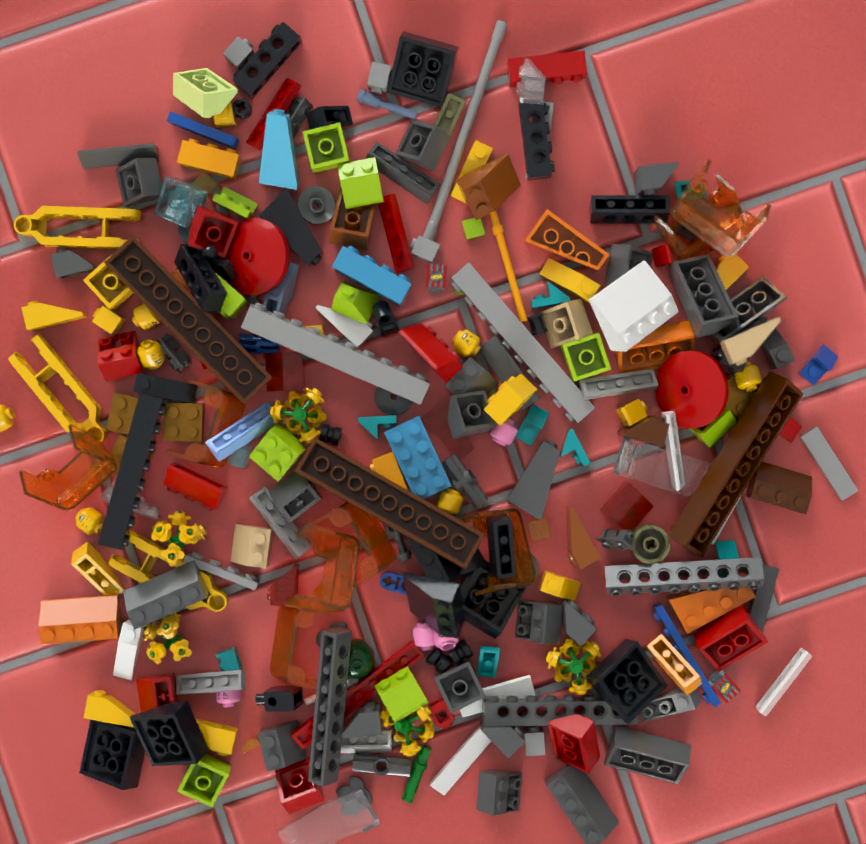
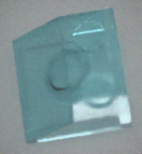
(179, 201)

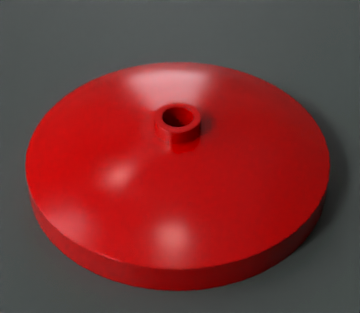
(258, 257)
(693, 388)

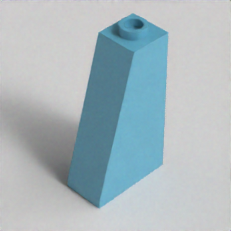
(278, 154)

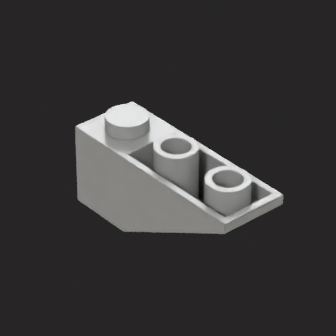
(671, 703)

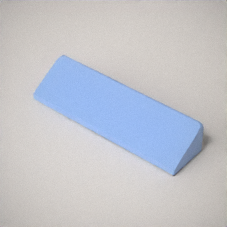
(241, 432)

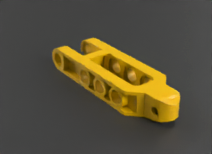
(36, 225)
(37, 384)
(216, 601)

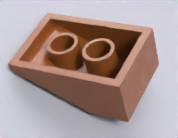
(488, 186)
(351, 225)
(579, 542)

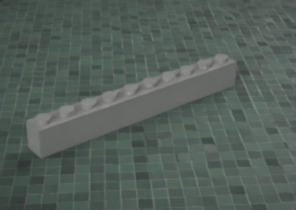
(522, 342)
(335, 353)

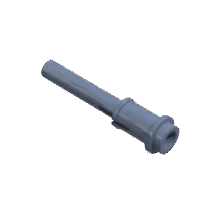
(376, 101)

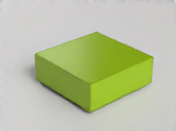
(473, 228)

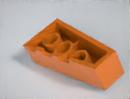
(562, 239)
(701, 607)

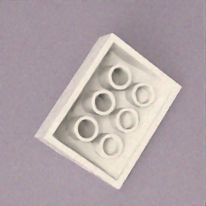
(632, 307)

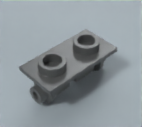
(299, 109)
(176, 359)
(616, 539)

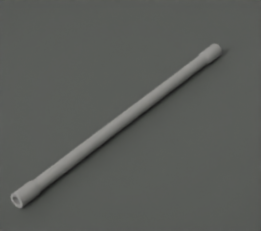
(497, 38)

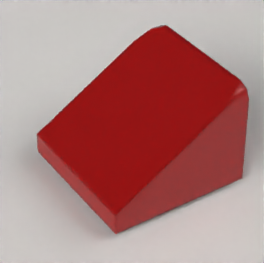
(662, 255)
(790, 430)

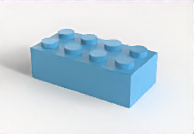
(372, 276)
(417, 458)

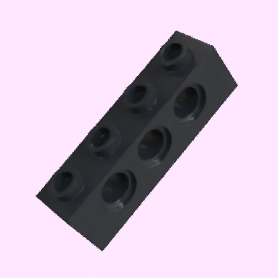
(252, 86)
(534, 169)
(628, 209)
(200, 278)

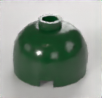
(360, 660)

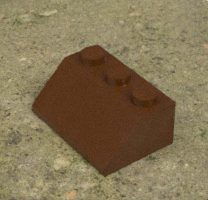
(647, 430)
(781, 487)

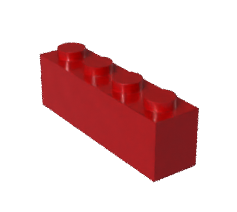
(554, 67)

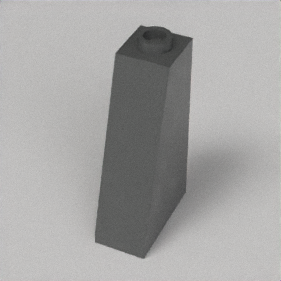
(535, 482)

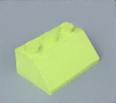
(203, 91)

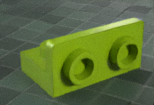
(235, 203)

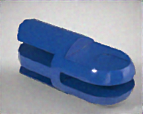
(257, 345)

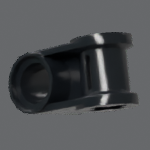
(384, 318)

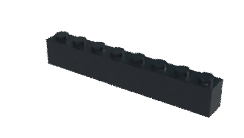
(132, 471)

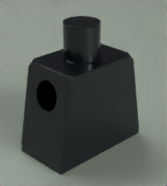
(281, 698)

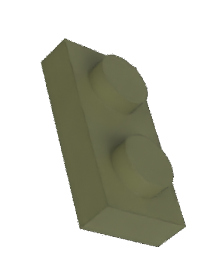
(450, 113)

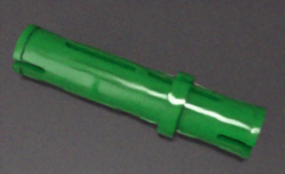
(419, 766)

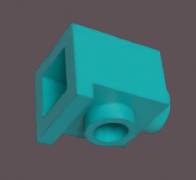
(229, 659)

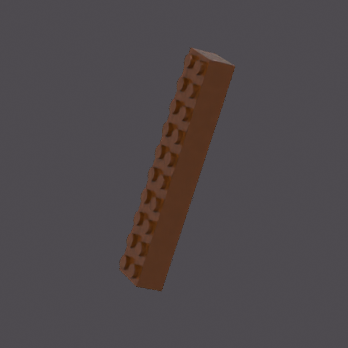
(186, 320)
(736, 463)
(389, 503)

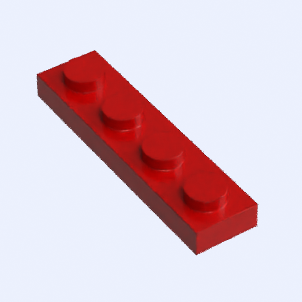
(281, 101)
(395, 234)

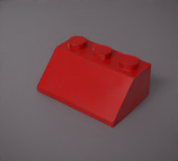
(432, 350)
(194, 486)
(730, 638)
(575, 741)

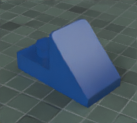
(818, 365)

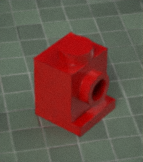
(441, 721)

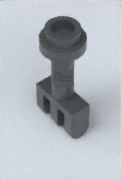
(404, 555)

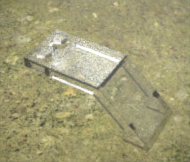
(650, 466)
(332, 821)

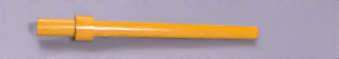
(498, 231)

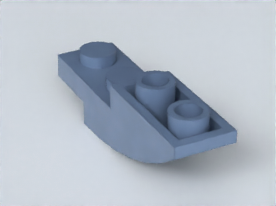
(278, 298)

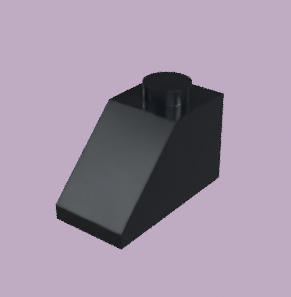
(329, 115)

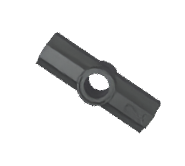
(464, 481)
(368, 764)

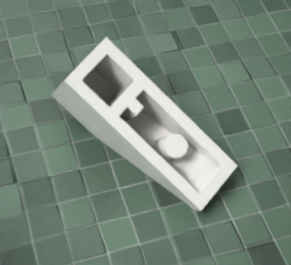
(350, 328)
(128, 650)

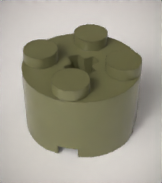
(660, 542)

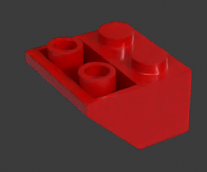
(119, 356)
(156, 691)

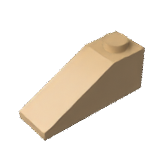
(746, 343)

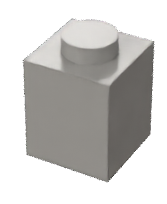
(238, 52)
(379, 77)
(424, 249)
(534, 741)

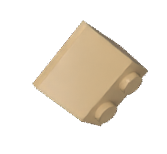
(566, 323)
(252, 545)

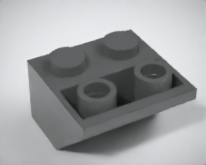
(295, 496)
(538, 621)
(576, 624)
(499, 791)

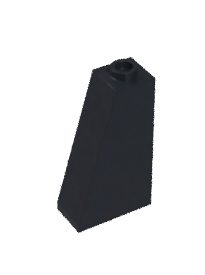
(289, 219)

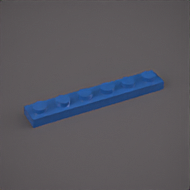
(671, 631)

